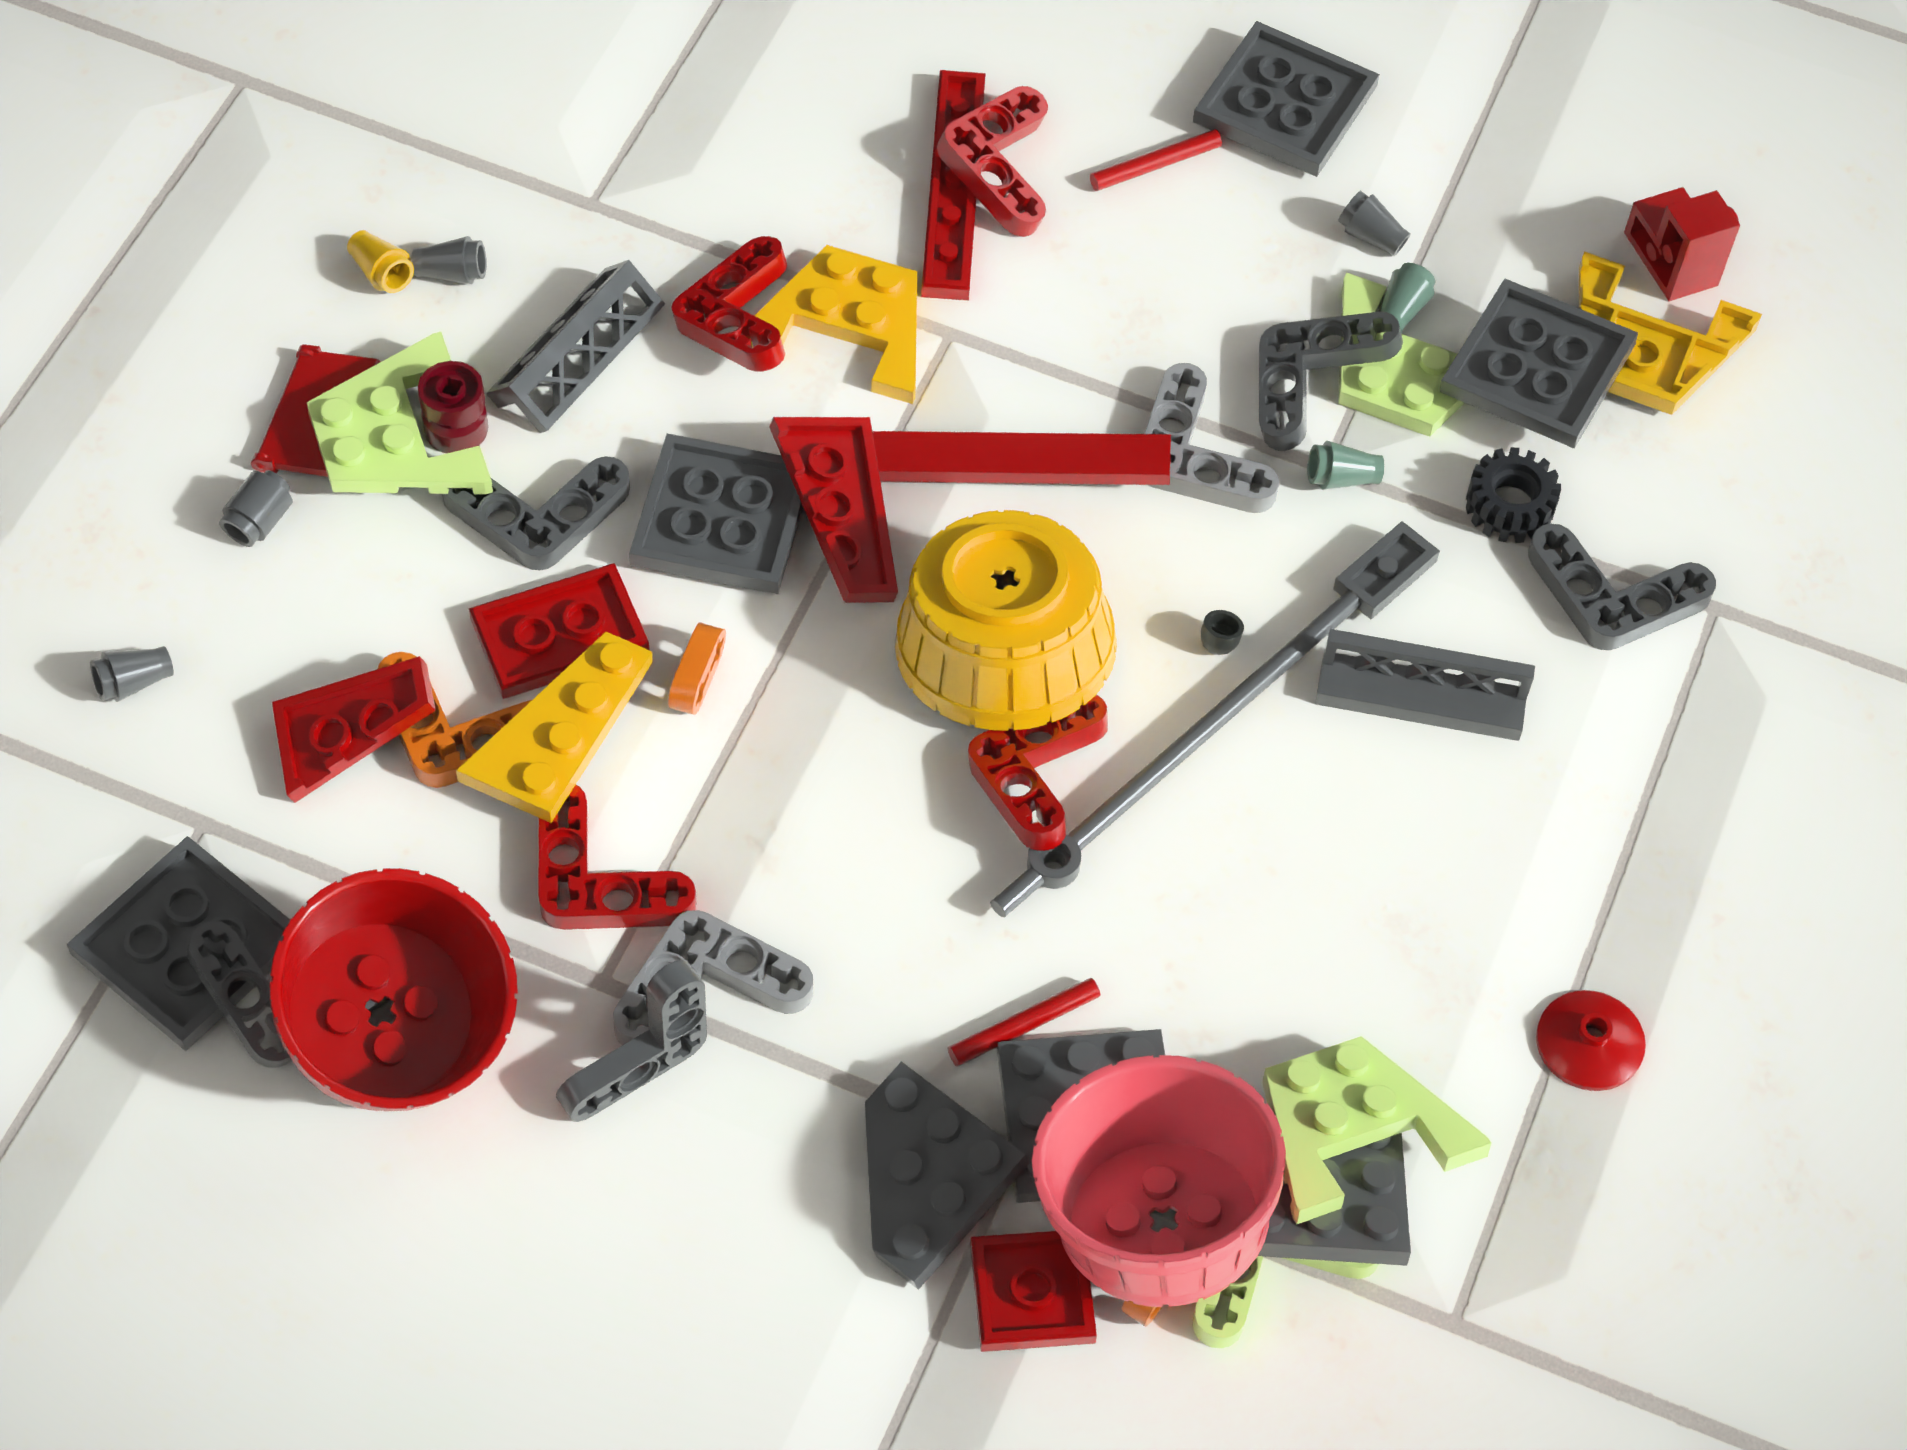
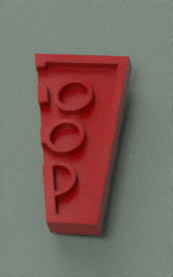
(842, 495)

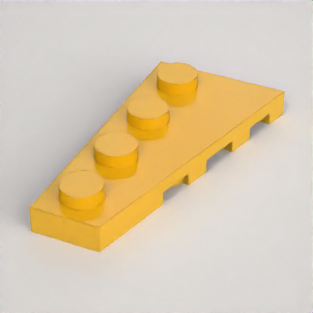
(555, 736)

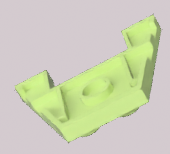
(1400, 388)
(373, 437)
(1350, 1100)

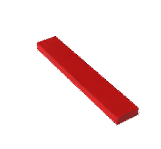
(950, 201)
(1023, 457)

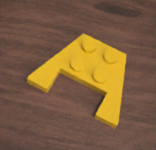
(857, 303)
(1667, 358)

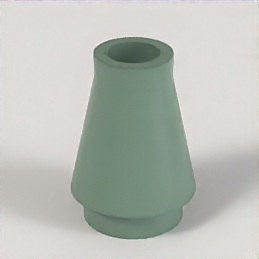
(1408, 292)
(1342, 466)

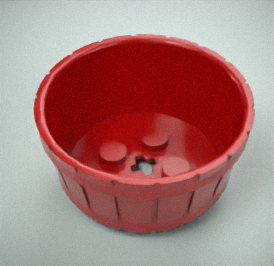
(403, 942)

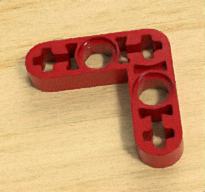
(983, 147)
(755, 268)
(1017, 767)
(589, 889)

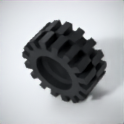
(1517, 473)

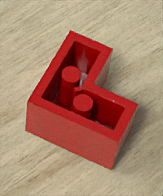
(1683, 239)

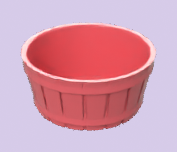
(1160, 1141)

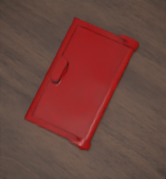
(290, 437)

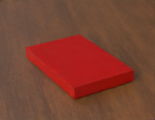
(546, 628)

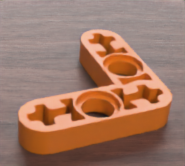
(443, 739)

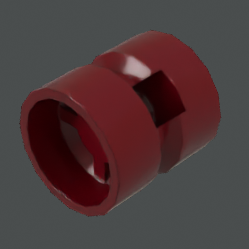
(453, 406)

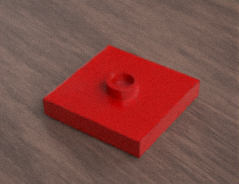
(1029, 1293)

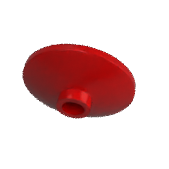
(1585, 1059)

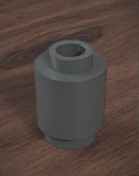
(256, 507)

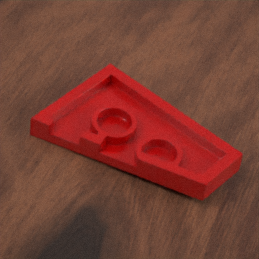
(346, 721)

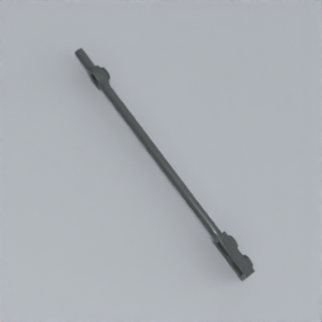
(1365, 585)

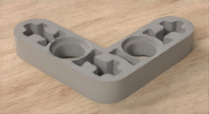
(1190, 458)
(710, 959)

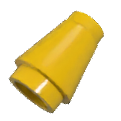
(381, 262)

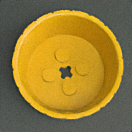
(1012, 651)

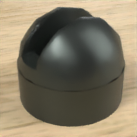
(1221, 631)

